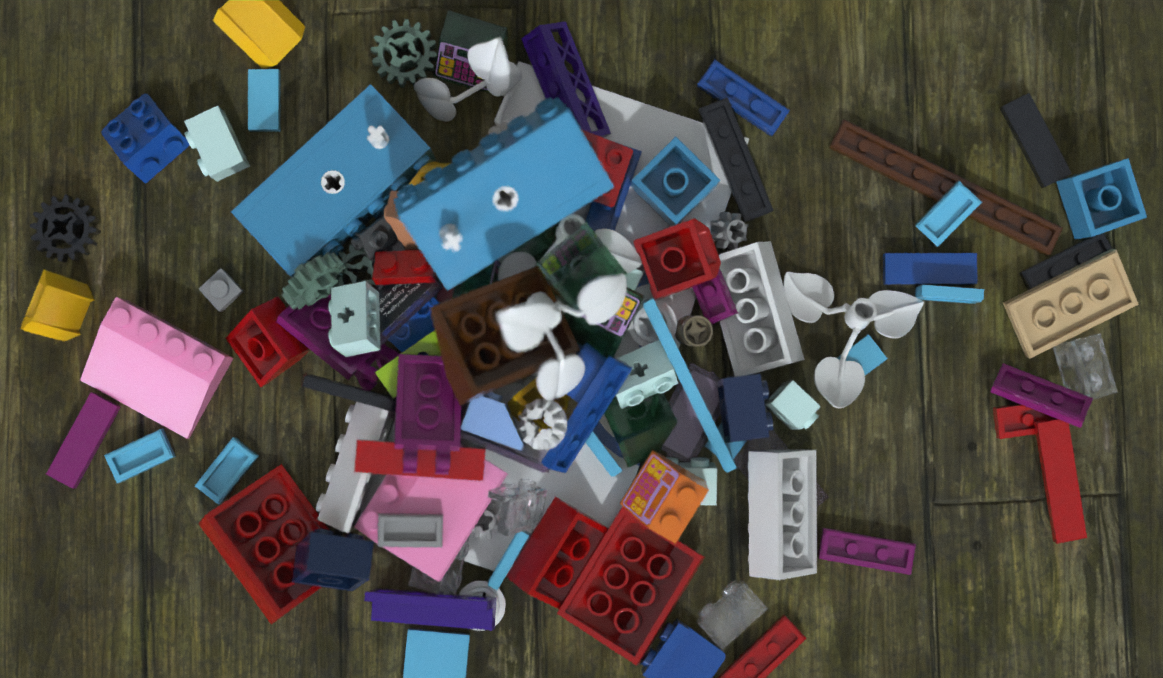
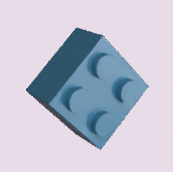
(674, 182)
(1101, 199)

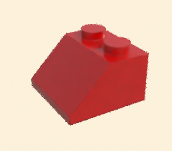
(265, 344)

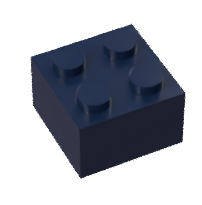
(744, 408)
(333, 560)

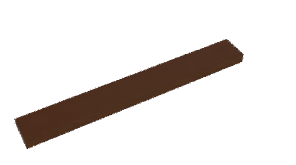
(936, 181)

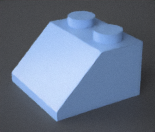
(493, 421)

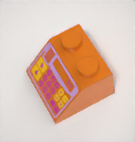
(664, 496)

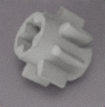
(729, 230)
(481, 529)

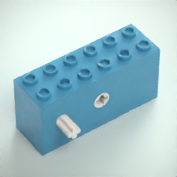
(362, 150)
(467, 220)

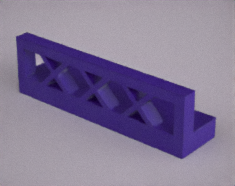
(556, 81)
(432, 609)

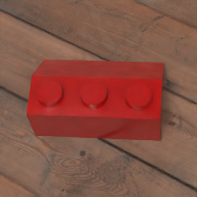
(556, 553)

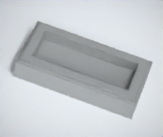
(410, 530)

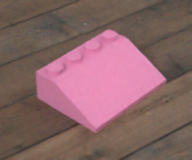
(154, 367)
(458, 500)

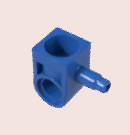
(593, 362)

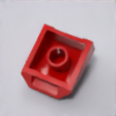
(678, 258)

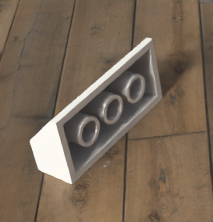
(764, 329)
(349, 489)
(782, 513)

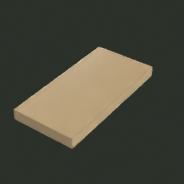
(1070, 303)

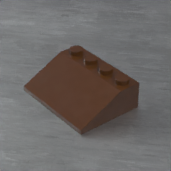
(474, 343)

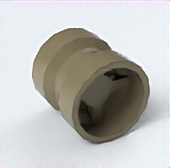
(700, 330)

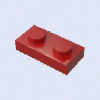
(402, 268)
(1016, 420)

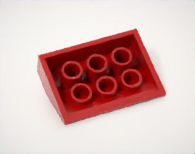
(260, 537)
(630, 587)

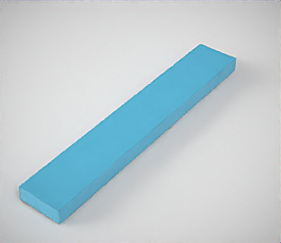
(688, 384)

